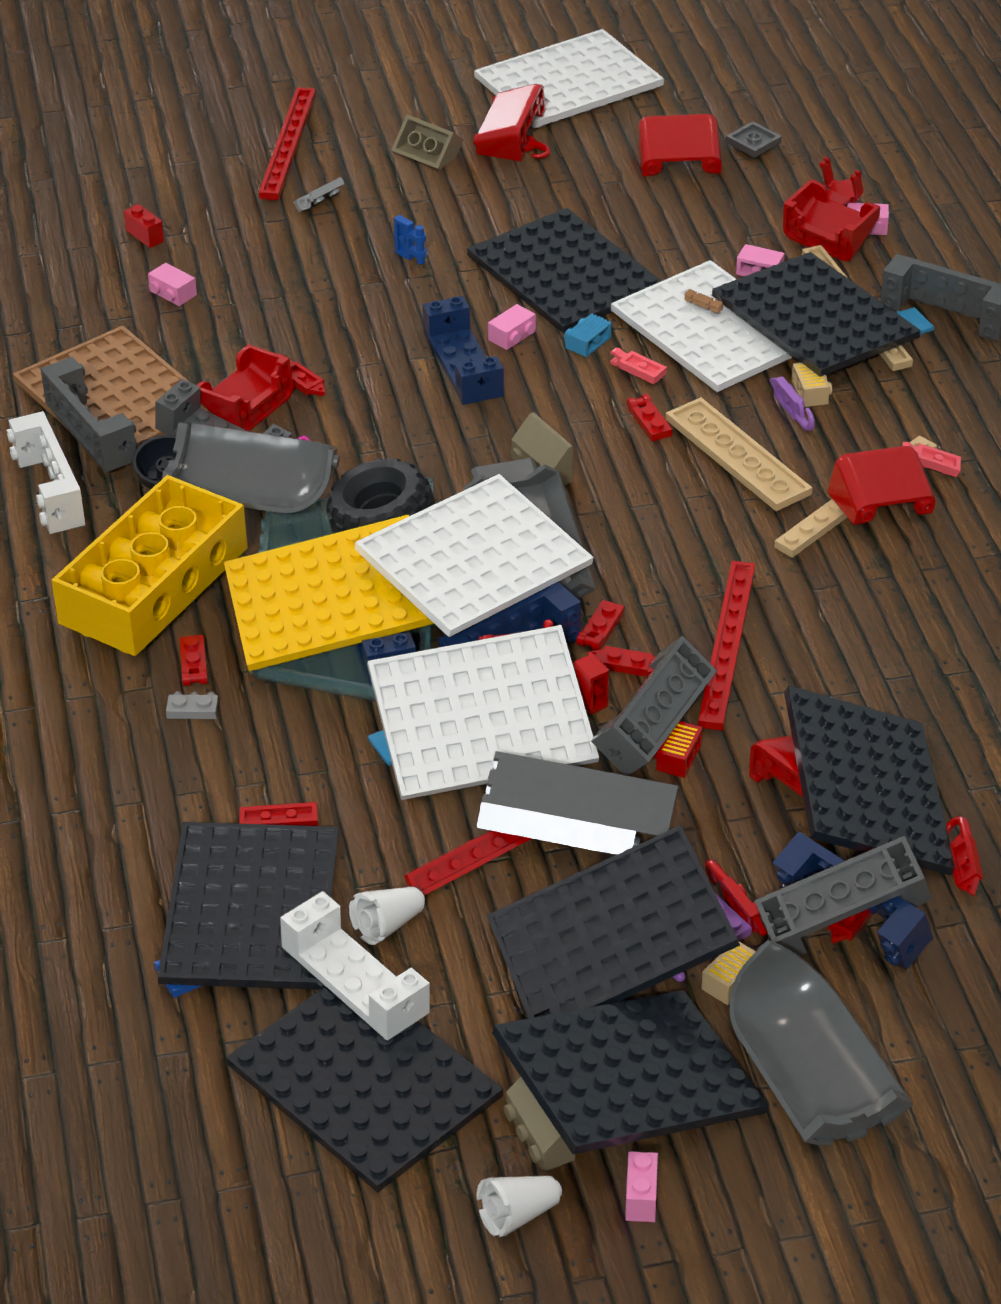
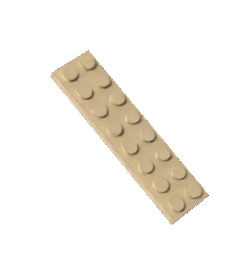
(739, 454)

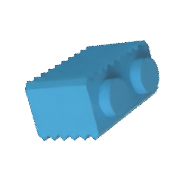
(588, 335)

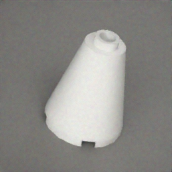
(384, 911)
(515, 1201)

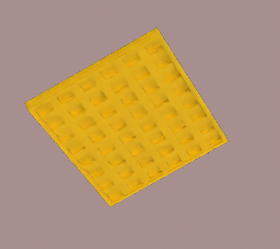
(315, 599)

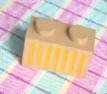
(810, 386)
(722, 972)

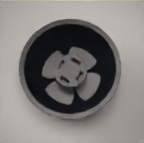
(153, 458)

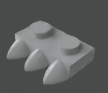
(192, 706)

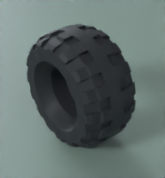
(377, 493)

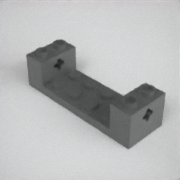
(944, 288)
(183, 404)
(107, 441)
(656, 707)
(842, 893)

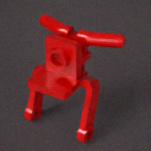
(841, 191)

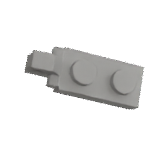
(316, 196)

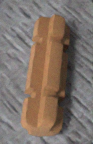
(703, 301)

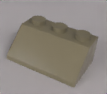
(426, 143)
(544, 445)
(535, 1128)

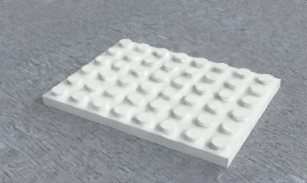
(574, 75)
(710, 345)
(473, 554)
(466, 700)

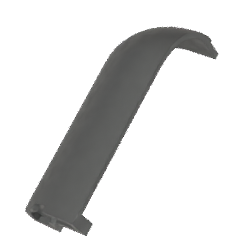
(252, 466)
(811, 1049)

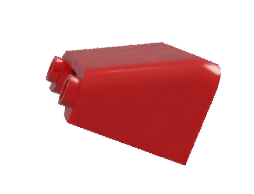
(509, 121)
(679, 139)
(816, 221)
(252, 391)
(879, 479)
(775, 759)

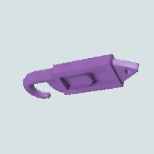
(792, 403)

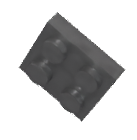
(753, 139)

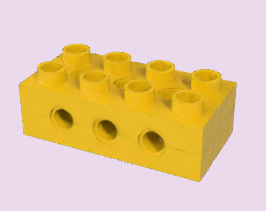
(149, 565)

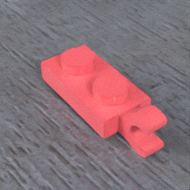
(638, 365)
(937, 459)

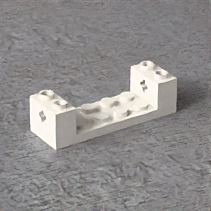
(60, 499)
(373, 992)

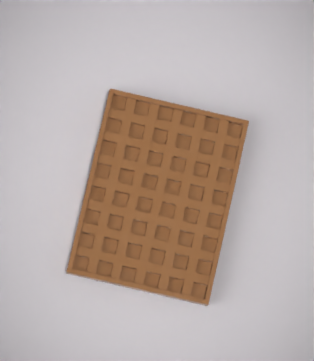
(119, 378)

